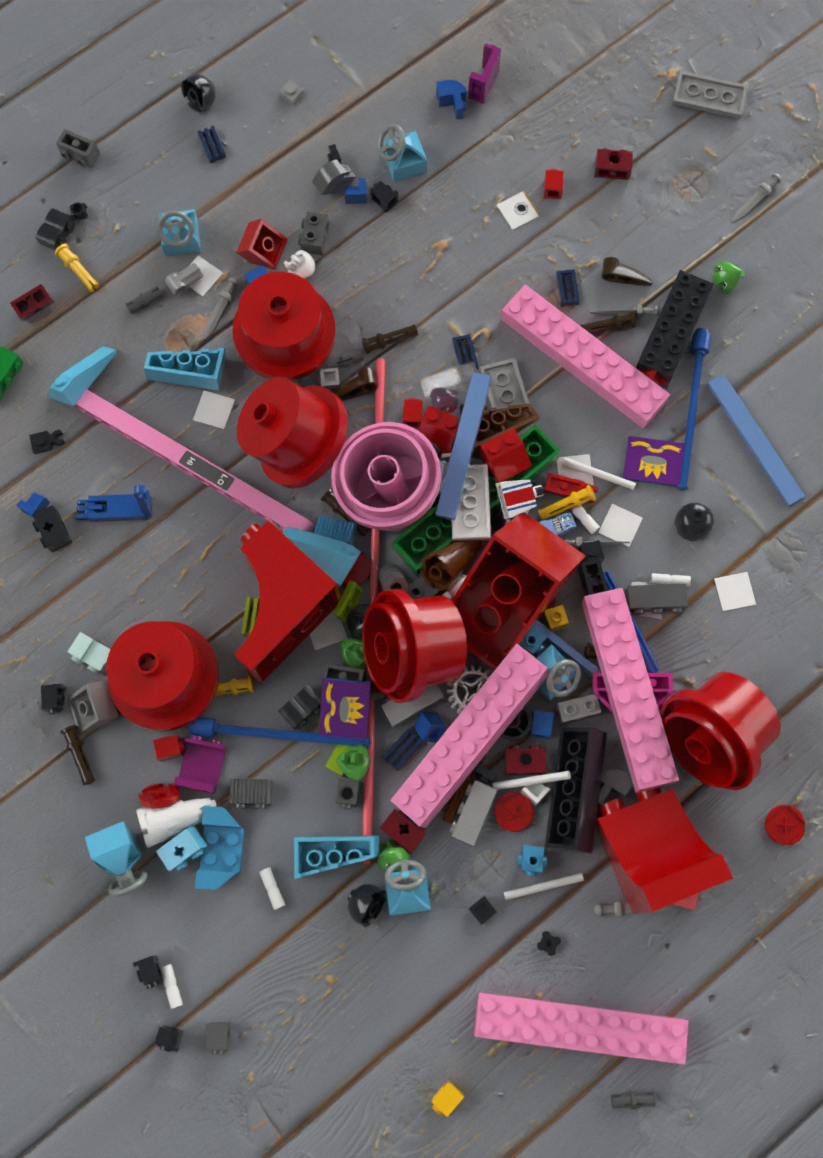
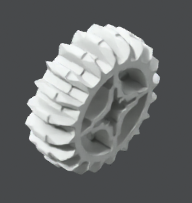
(465, 686)

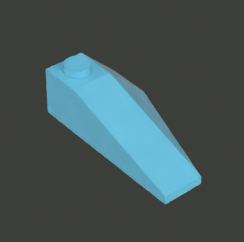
(73, 382)
(331, 555)

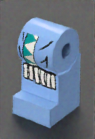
(560, 525)

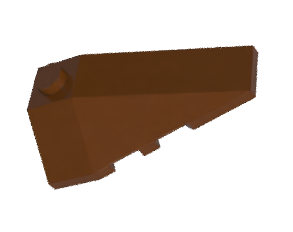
(498, 421)

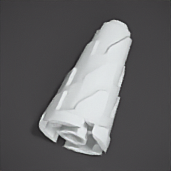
(165, 822)

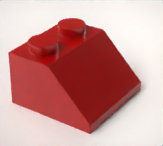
(262, 244)
(439, 428)
(505, 455)

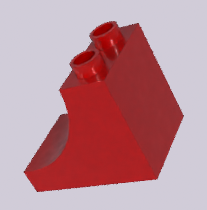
(513, 586)
(292, 599)
(657, 851)

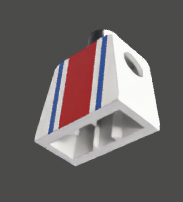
(517, 496)

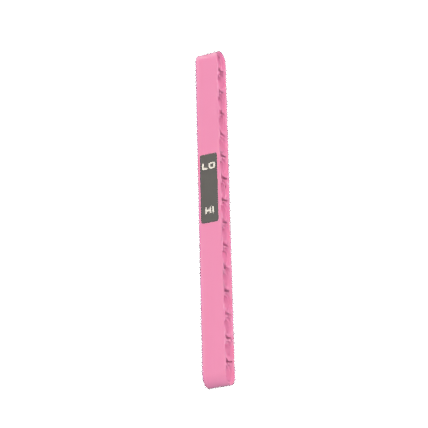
(191, 463)

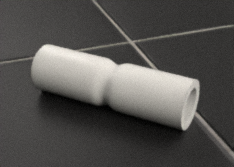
(585, 519)
(657, 579)
(271, 886)
(171, 988)

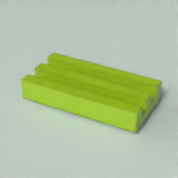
(348, 600)
(246, 615)

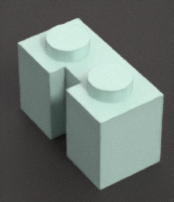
(90, 652)

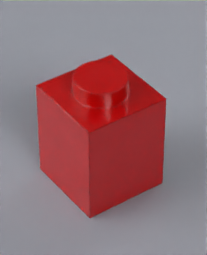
(553, 184)
(412, 412)
(169, 747)

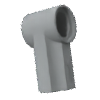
(181, 281)

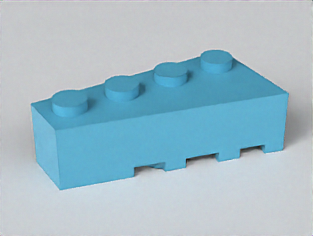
(187, 368)
(324, 853)

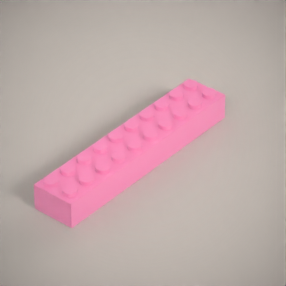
(584, 356)
(629, 690)
(470, 736)
(581, 1028)

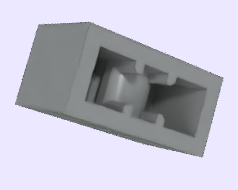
(578, 709)

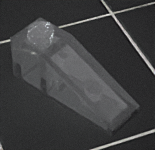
(455, 378)

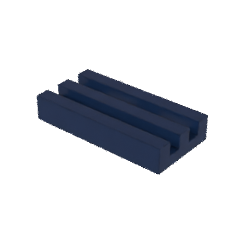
(207, 132)
(569, 301)
(471, 348)
(397, 743)

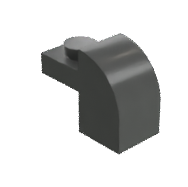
(331, 176)
(616, 781)

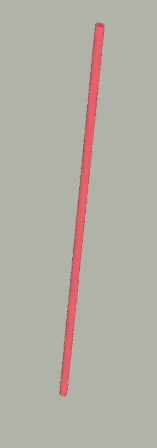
(373, 592)

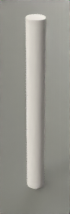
(599, 473)
(532, 780)
(543, 886)

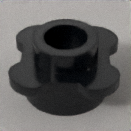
(77, 206)
(551, 949)

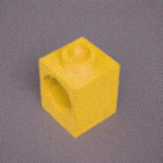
(555, 618)
(446, 1099)

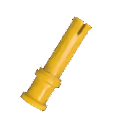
(72, 262)
(576, 499)
(236, 686)

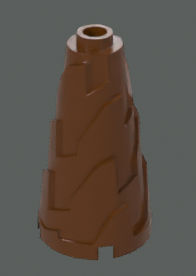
(445, 565)

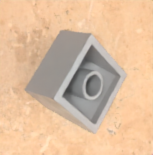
(92, 706)

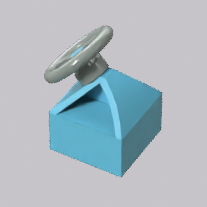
(402, 153)
(179, 232)
(559, 676)
(116, 852)
(407, 889)

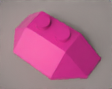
(661, 684)

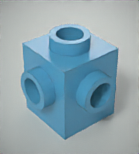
(537, 638)
(537, 854)

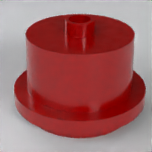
(283, 327)
(292, 430)
(412, 643)
(162, 675)
(721, 730)

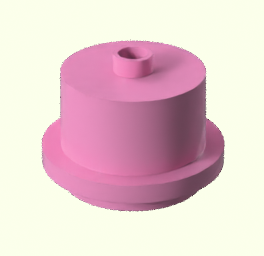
(386, 476)

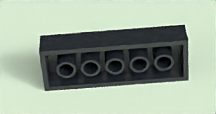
(576, 799)

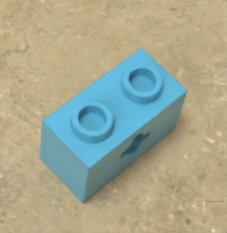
(172, 854)

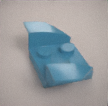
(224, 848)

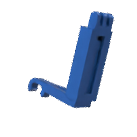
(117, 507)

